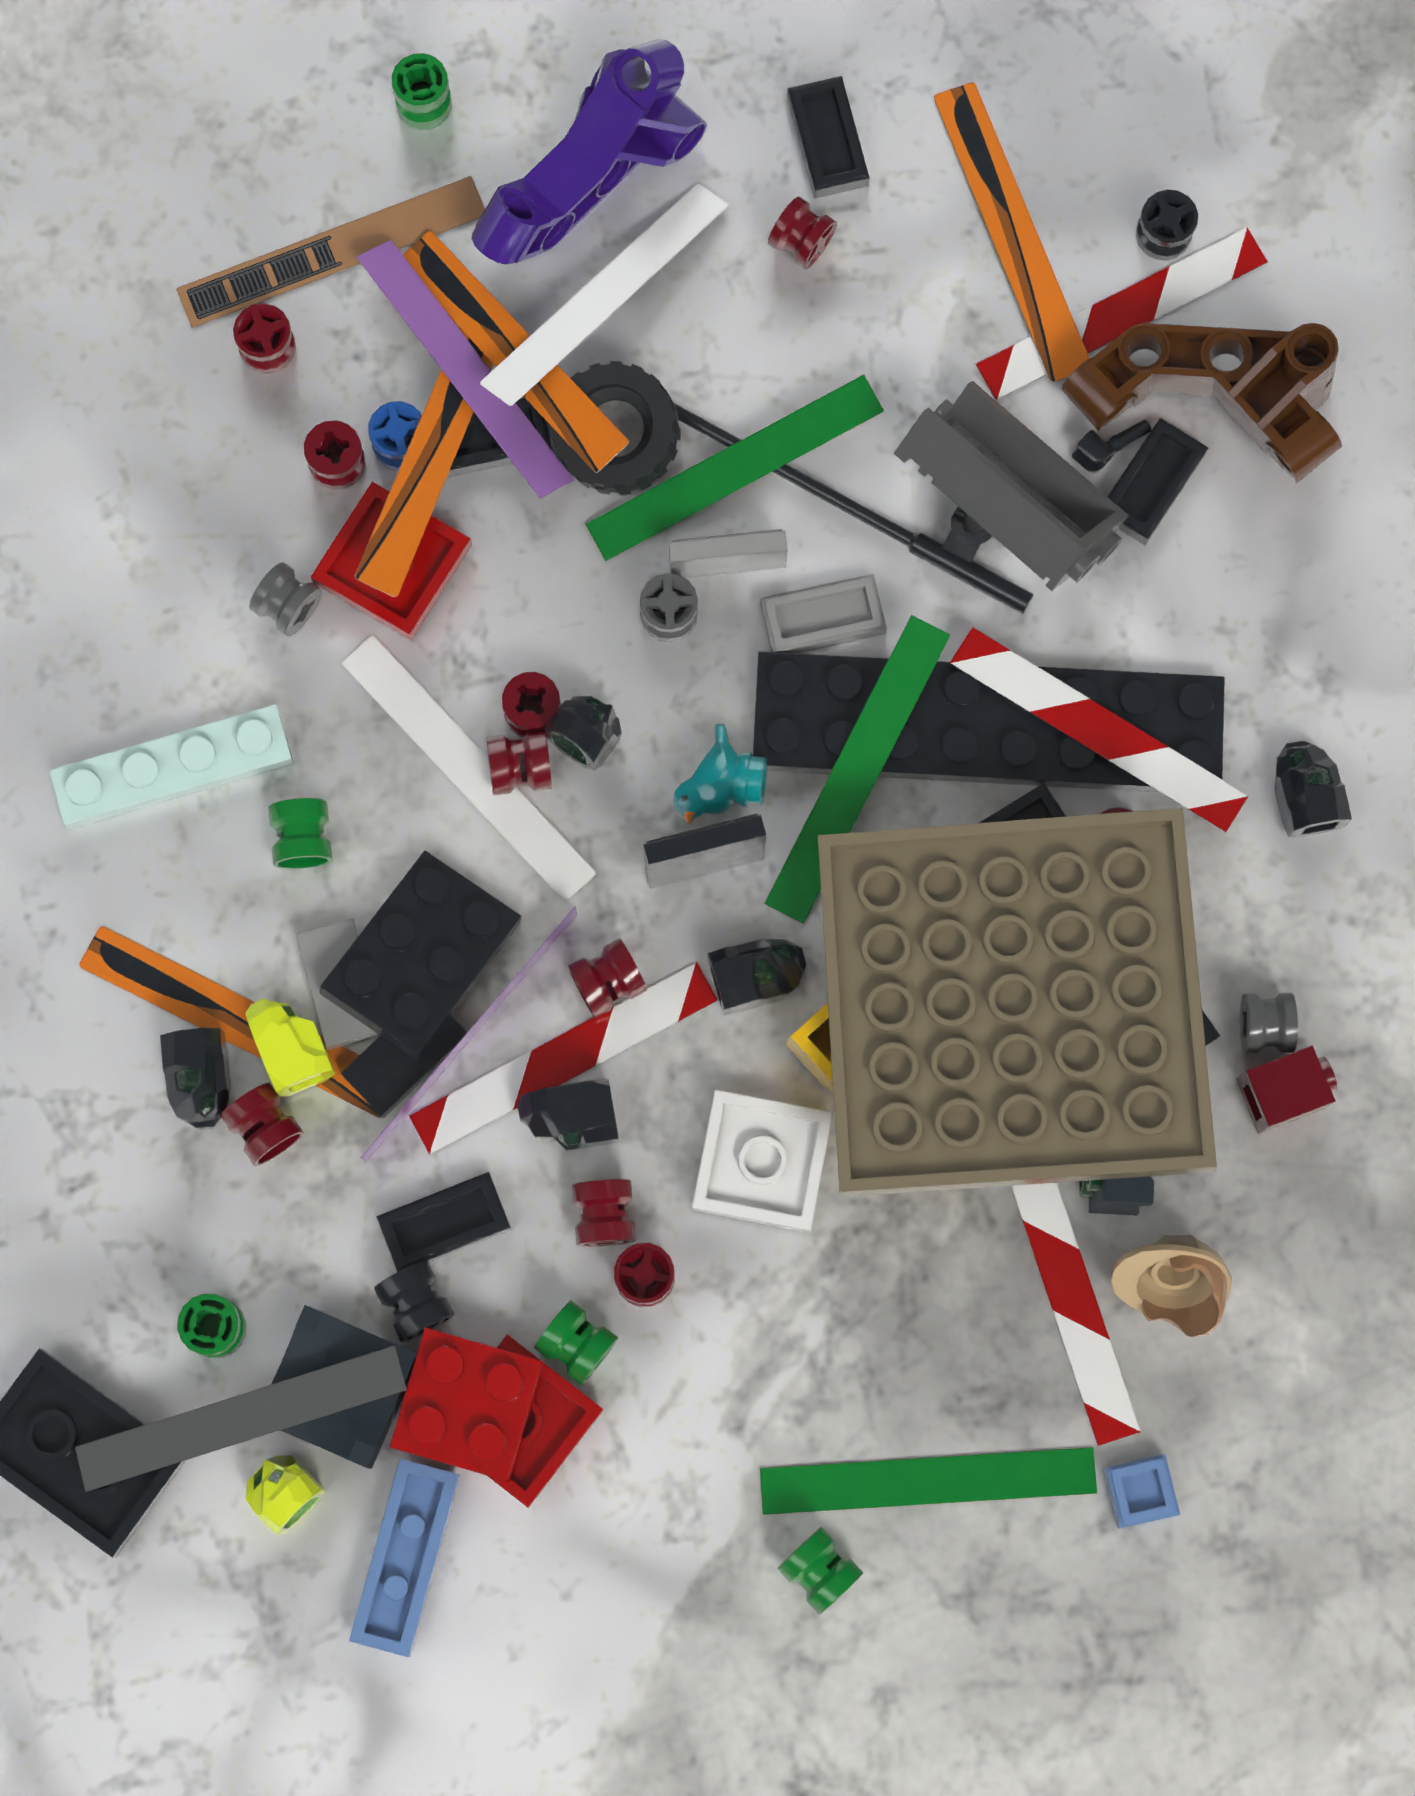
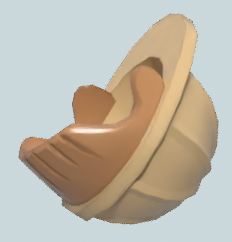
(1175, 1283)

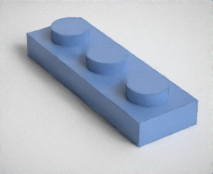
(404, 1558)

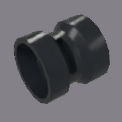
(414, 1300)

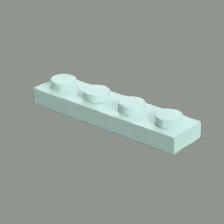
(171, 767)

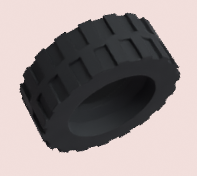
(659, 435)

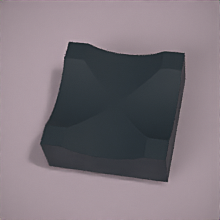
(326, 1341)

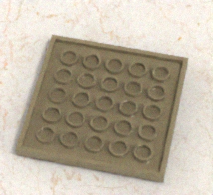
(1014, 1003)

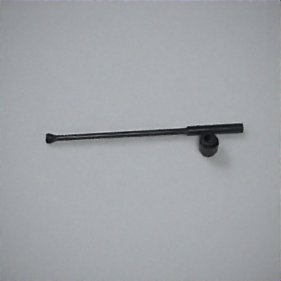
(952, 557)

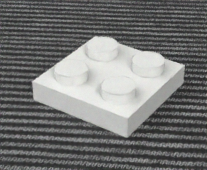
(762, 1161)

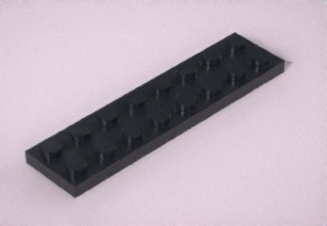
(973, 732)

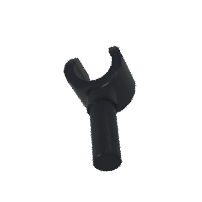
(1095, 453)

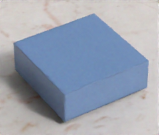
(1141, 1491)

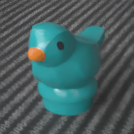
(722, 781)

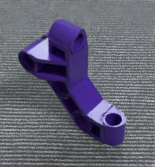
(618, 124)

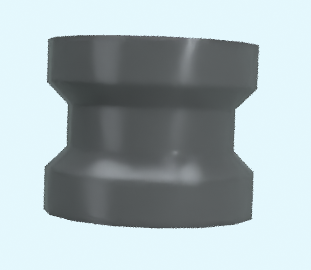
(668, 594)
(285, 599)
(1268, 1023)

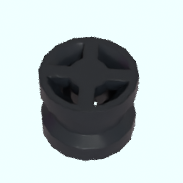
(1172, 212)

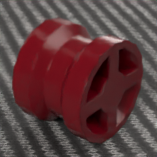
(802, 232)
(260, 325)
(338, 468)
(535, 712)

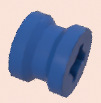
(395, 423)

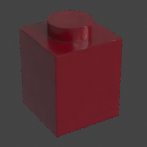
(1287, 1088)

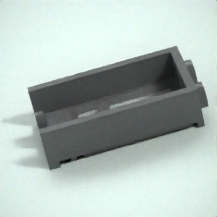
(1014, 486)

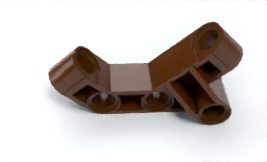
(1269, 395)

